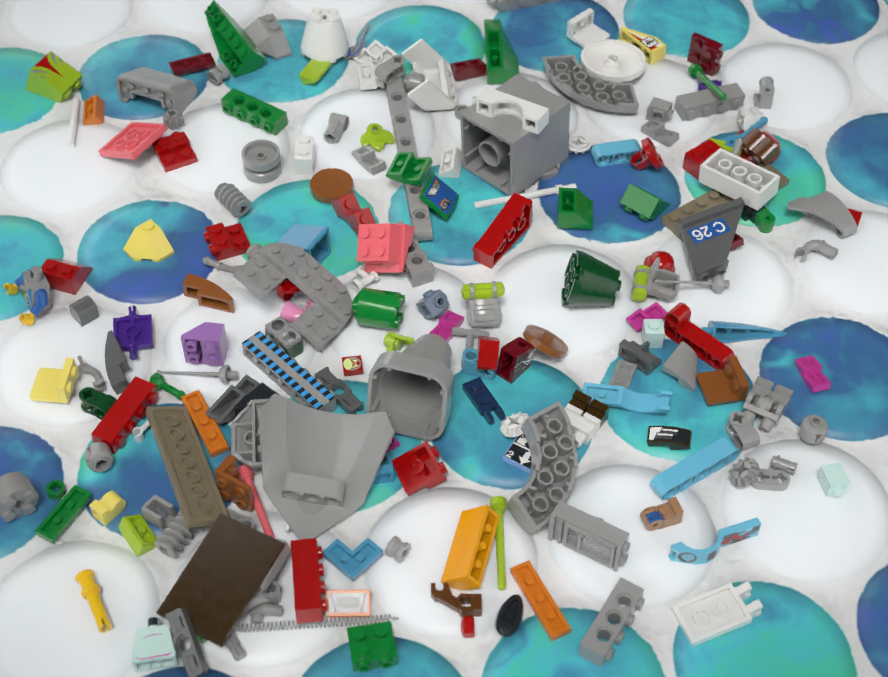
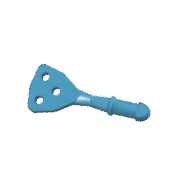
(732, 138)

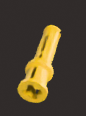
(91, 592)

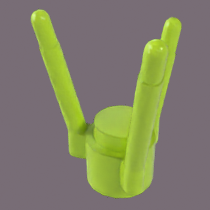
(395, 341)

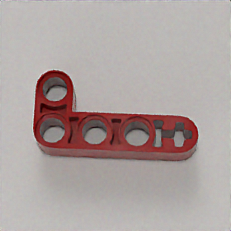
(707, 348)

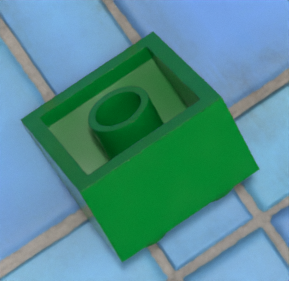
(643, 202)

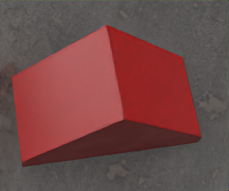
(487, 353)

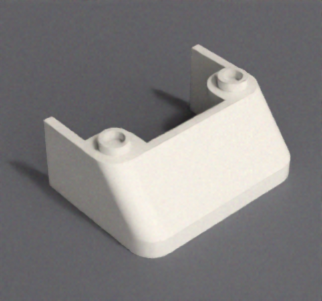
(439, 89)

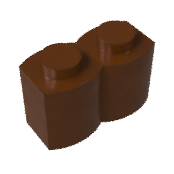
(759, 147)

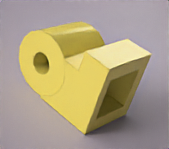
(108, 507)

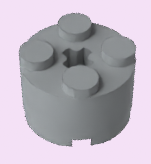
(16, 496)

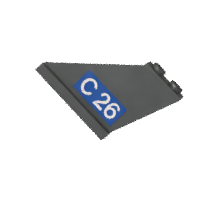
(710, 237)

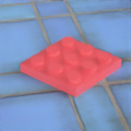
(133, 140)

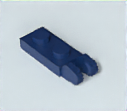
(483, 400)

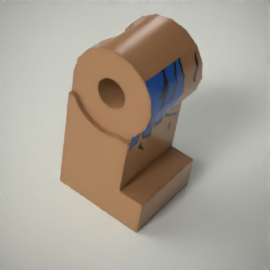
(662, 515)

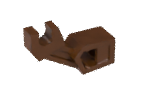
(455, 603)

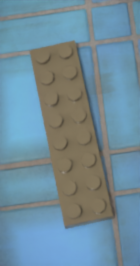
(707, 201)
(186, 465)

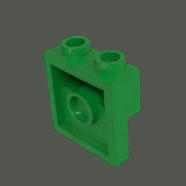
(372, 646)

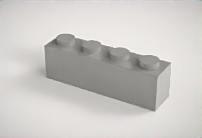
(707, 102)

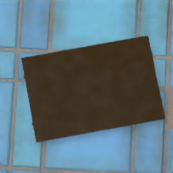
(222, 578)

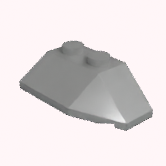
(269, 36)
(246, 435)

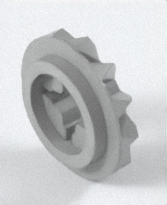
(748, 476)

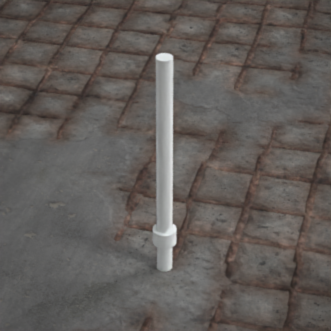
(533, 194)

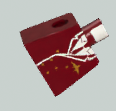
(514, 359)

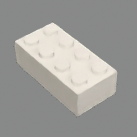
(739, 178)

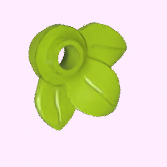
(376, 138)

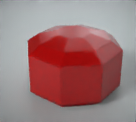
(467, 626)

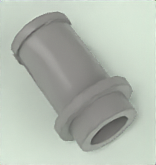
(783, 464)

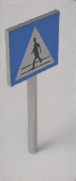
(356, 49)

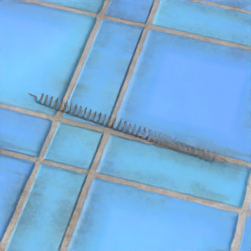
(313, 623)

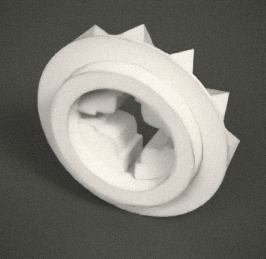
(584, 141)
(509, 427)

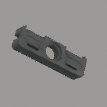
(346, 400)
(182, 628)

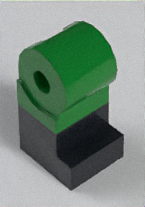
(761, 218)

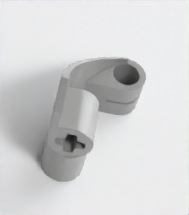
(828, 208)

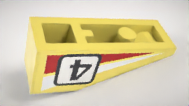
(650, 46)

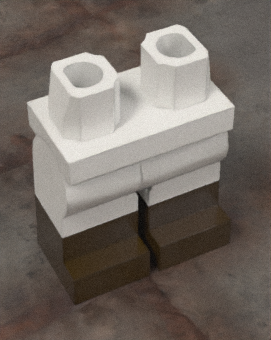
(585, 416)

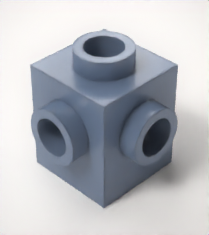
(433, 304)

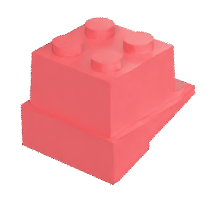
(384, 246)

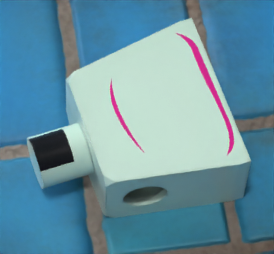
(153, 647)

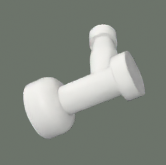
(357, 284)

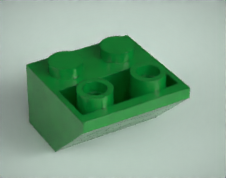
(574, 209)

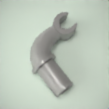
(818, 246)

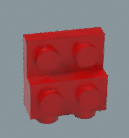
(174, 151)
(226, 241)
(420, 468)

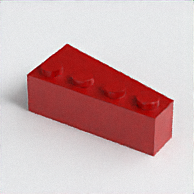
(504, 231)

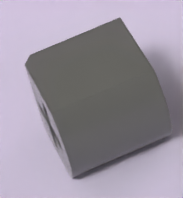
(84, 310)

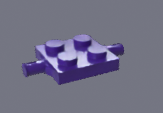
(134, 332)

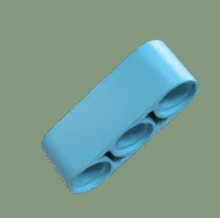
(615, 152)

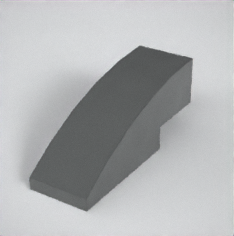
(115, 364)
(223, 408)

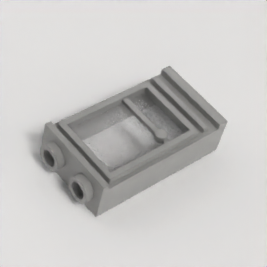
(589, 536)

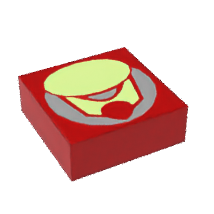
(352, 365)

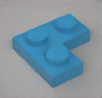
(353, 562)

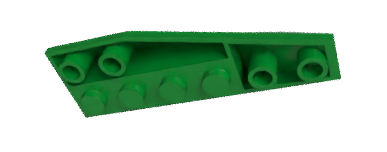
(232, 42)
(499, 54)

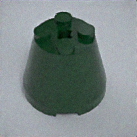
(589, 282)

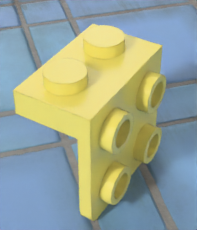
(55, 384)

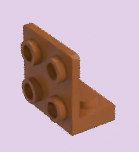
(725, 384)
(230, 485)

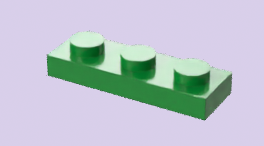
(64, 514)

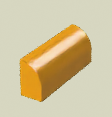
(470, 548)

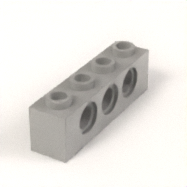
(417, 267)
(601, 651)

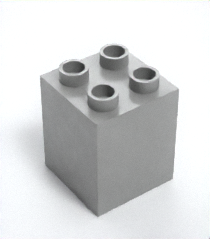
(505, 152)

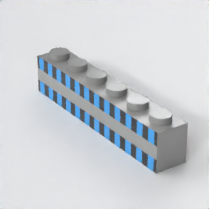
(288, 373)

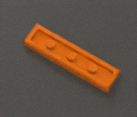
(205, 426)
(540, 600)

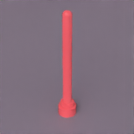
(246, 475)

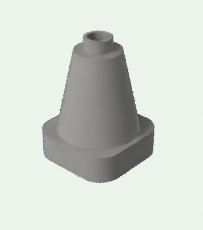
(414, 387)

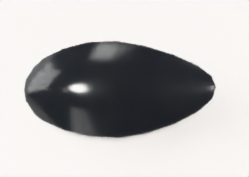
(509, 616)

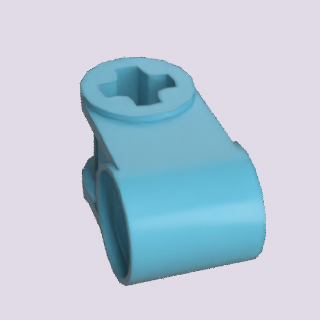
(469, 364)

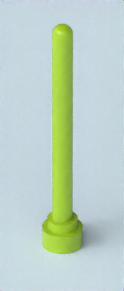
(499, 505)

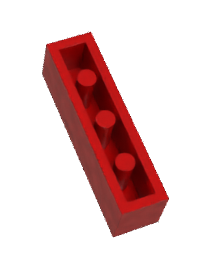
(125, 414)
(306, 580)

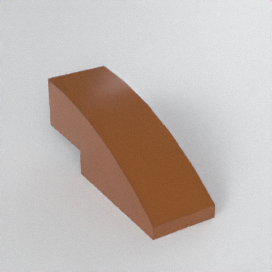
(207, 293)

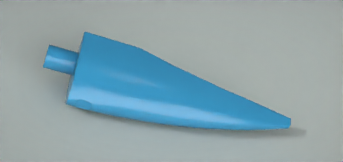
(734, 332)

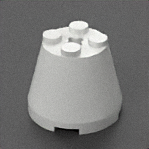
(324, 36)

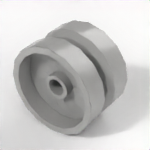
(261, 161)

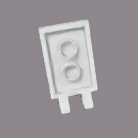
(716, 612)

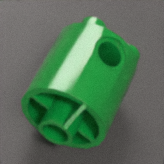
(378, 308)

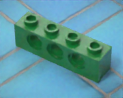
(254, 111)

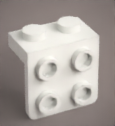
(583, 31)

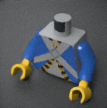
(34, 291)

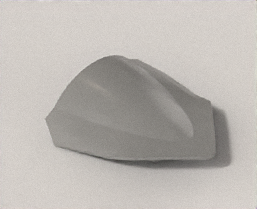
(319, 462)

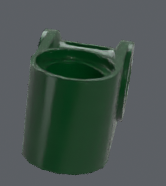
(95, 402)

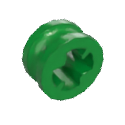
(55, 495)

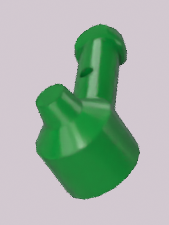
(159, 381)

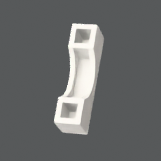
(494, 103)

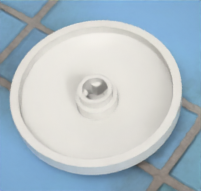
(613, 60)

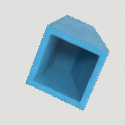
(311, 238)

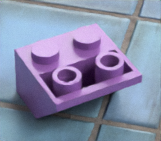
(205, 344)

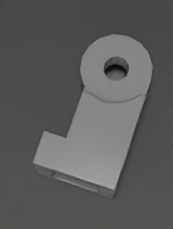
(766, 93)

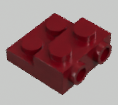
(705, 53)

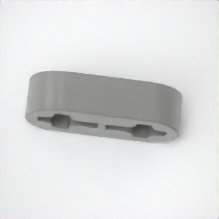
(770, 480)

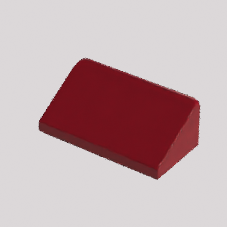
(468, 69)

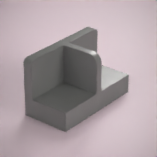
(639, 355)

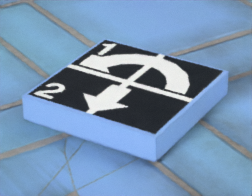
(519, 454)

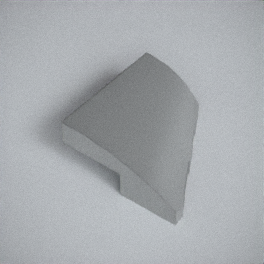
(683, 366)

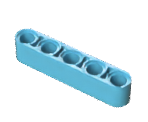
(694, 468)

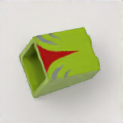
(53, 78)

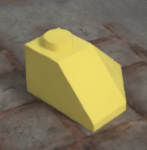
(148, 243)

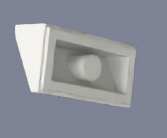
(450, 163)

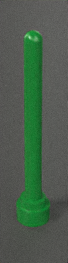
(696, 72)

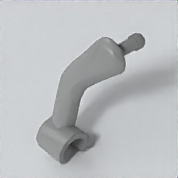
(86, 368)

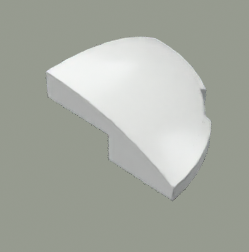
(374, 53)

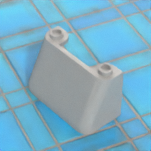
(169, 89)

